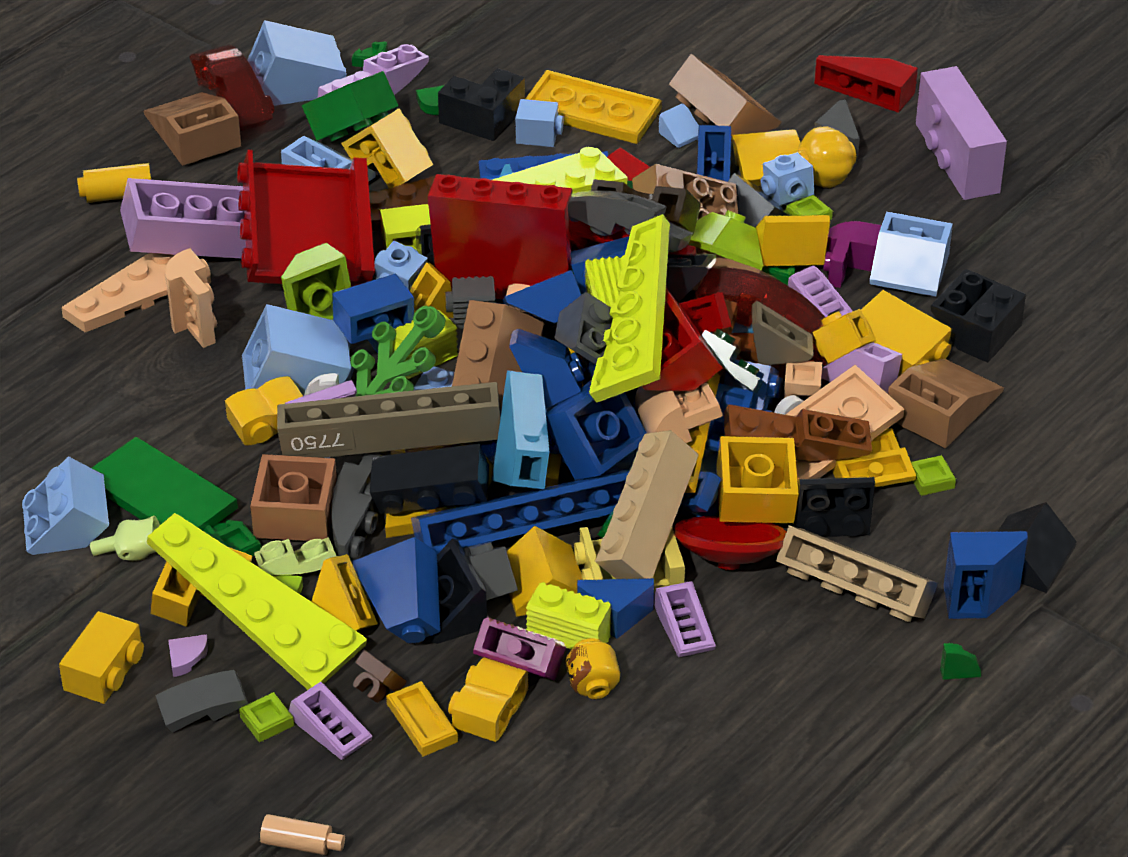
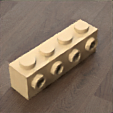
(647, 506)
(857, 572)

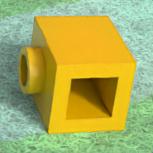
(842, 334)

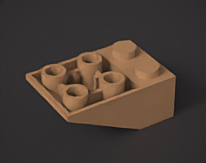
(196, 126)
(712, 193)
(941, 399)

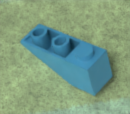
(522, 433)

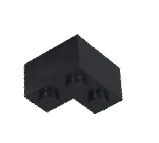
(482, 108)

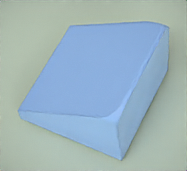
(678, 126)

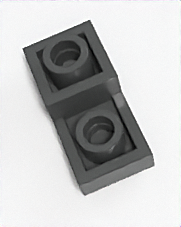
(207, 695)

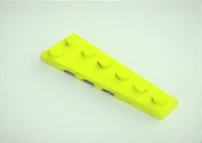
(571, 171)
(636, 330)
(277, 618)

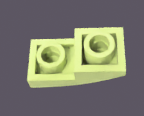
(280, 558)

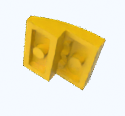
(756, 148)
(885, 463)

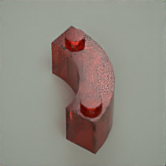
(236, 82)
(748, 286)

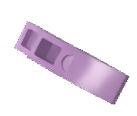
(399, 66)

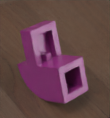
(851, 246)

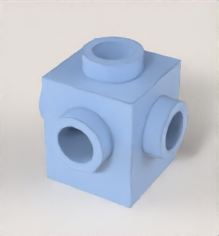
(788, 178)
(401, 260)

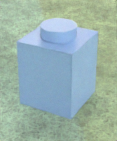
(538, 123)

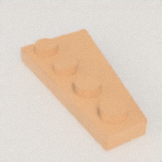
(128, 289)

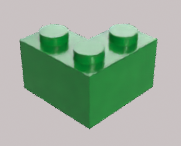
(351, 105)

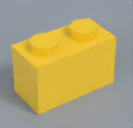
(101, 657)

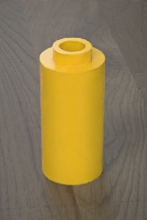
(110, 182)

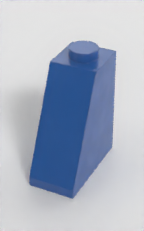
(403, 588)

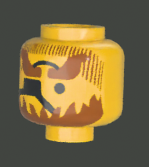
(592, 667)

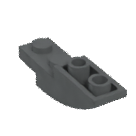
(612, 210)
(353, 508)

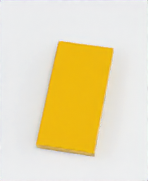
(598, 106)

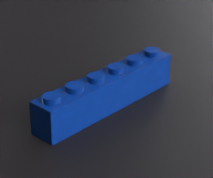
(522, 511)

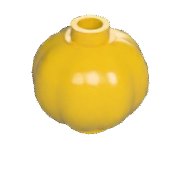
(829, 154)

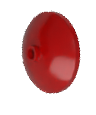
(729, 541)

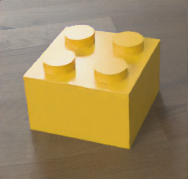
(757, 479)

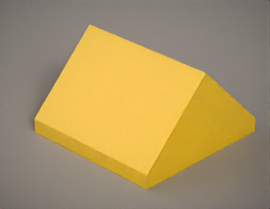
(793, 240)
(540, 559)

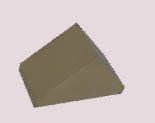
(778, 338)

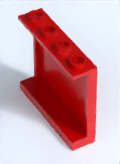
(300, 209)
(499, 230)

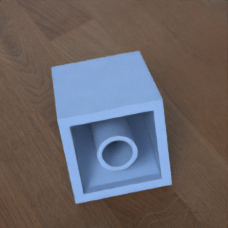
(294, 62)
(295, 347)

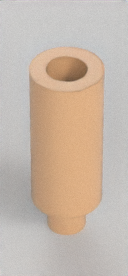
(300, 835)

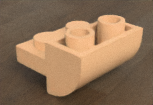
(191, 296)
(676, 409)

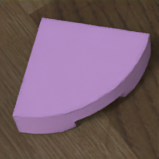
(186, 653)

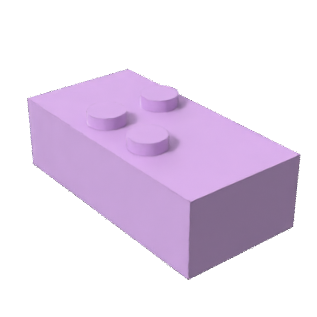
(960, 133)
(182, 216)

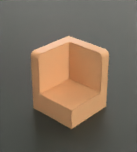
(802, 378)

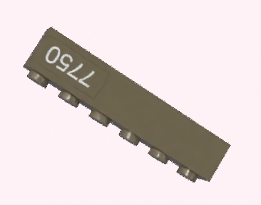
(389, 421)

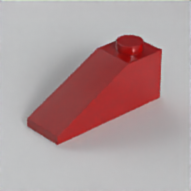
(868, 79)

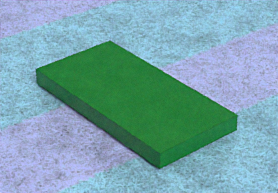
(158, 486)

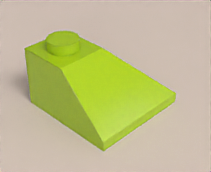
(728, 238)
(313, 279)

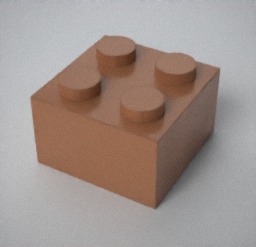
(293, 497)

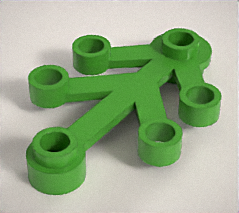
(393, 367)

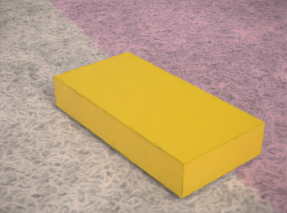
(422, 718)

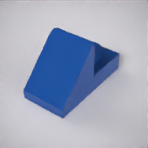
(704, 500)

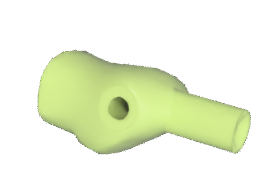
(129, 540)

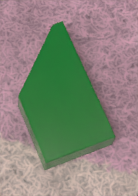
(235, 535)

